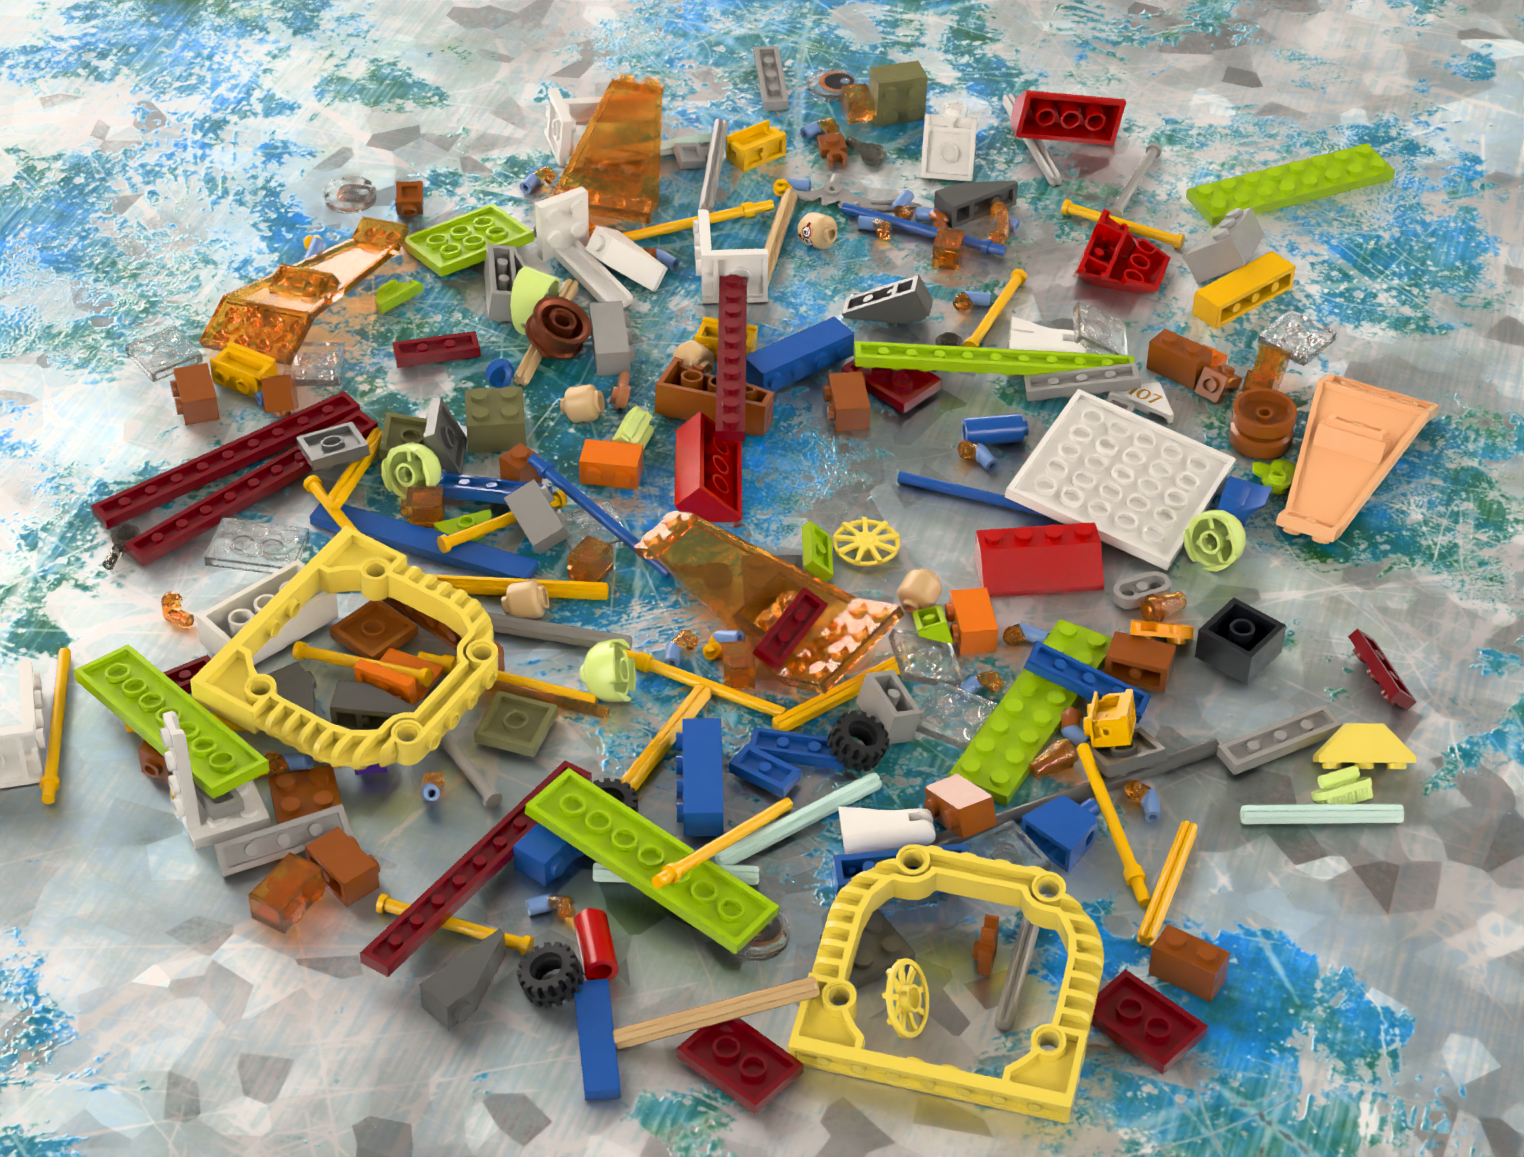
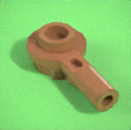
(621, 393)

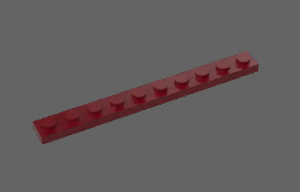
(731, 359)
(222, 461)
(229, 500)
(455, 886)

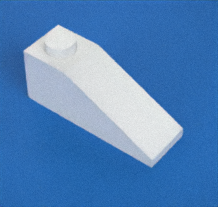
(626, 257)

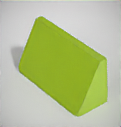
(932, 624)

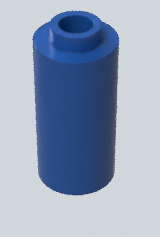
(995, 429)

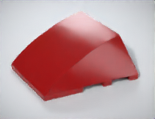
(1120, 260)

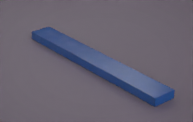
(423, 542)

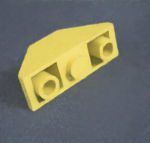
(1364, 746)

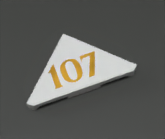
(1148, 399)

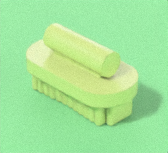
(635, 428)
(1343, 787)

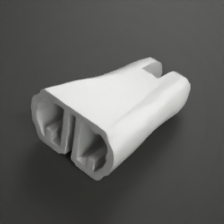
(1031, 336)
(884, 829)

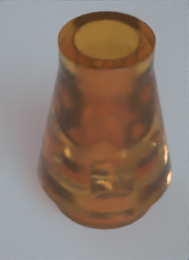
(1162, 605)
(1055, 758)

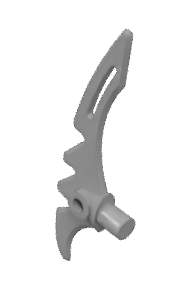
(834, 191)

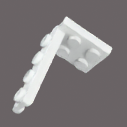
(562, 121)
(949, 143)
(563, 233)
(717, 263)
(22, 743)
(187, 806)

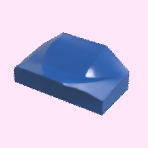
(1243, 498)

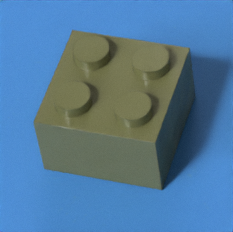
(898, 93)
(494, 419)

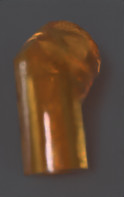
(1002, 225)
(171, 610)

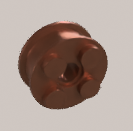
(558, 328)

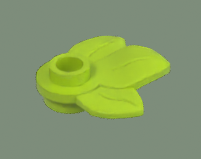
(1277, 475)

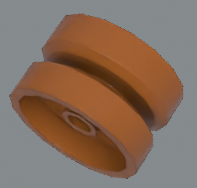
(1262, 423)

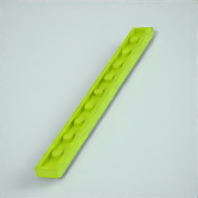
(977, 359)

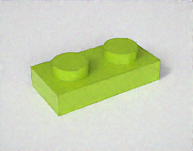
(817, 551)

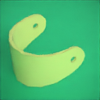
(527, 290)

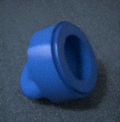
(499, 373)

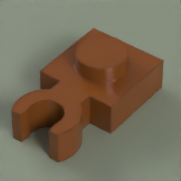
(833, 148)
(986, 947)

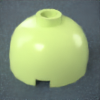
(410, 467)
(1215, 539)
(609, 671)

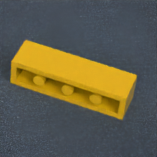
(1243, 289)

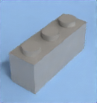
(611, 338)

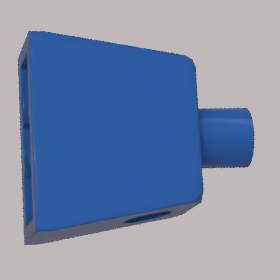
(1063, 829)

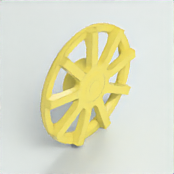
(866, 542)
(907, 998)

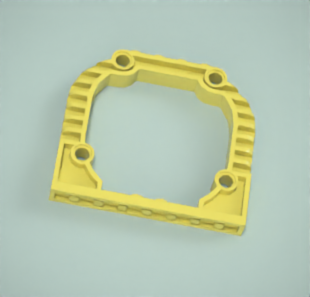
(345, 564)
(1035, 1085)

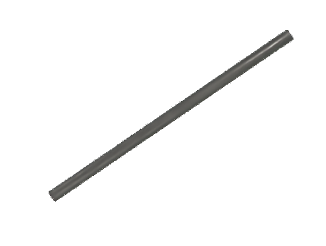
(1085, 791)

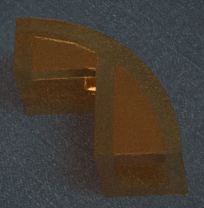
(1267, 369)

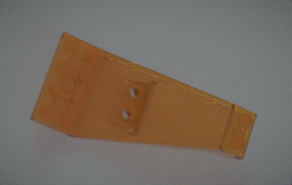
(620, 152)
(281, 307)
(753, 588)

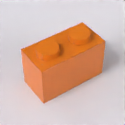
(611, 464)
(972, 621)

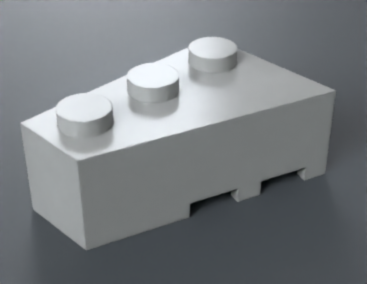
(1225, 246)
(499, 275)

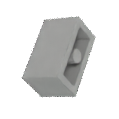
(537, 516)
(890, 702)

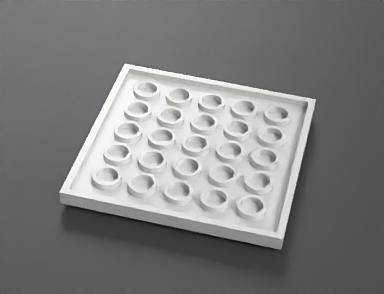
(1122, 475)

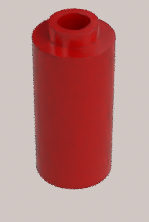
(595, 944)

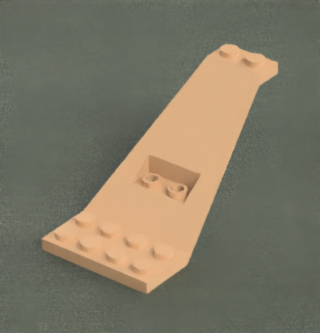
(1346, 453)

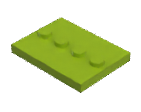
(465, 238)

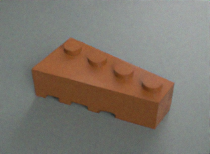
(688, 390)

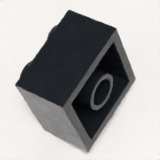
(1240, 641)

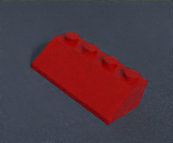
(1067, 117)
(707, 472)
(1039, 559)

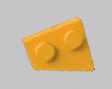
(1174, 632)

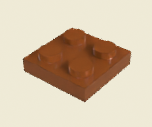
(373, 630)
(303, 792)

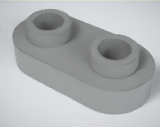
(1131, 591)

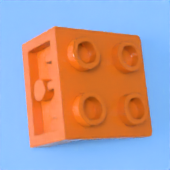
(393, 682)

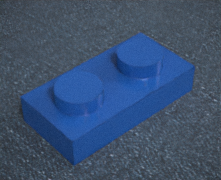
(765, 770)

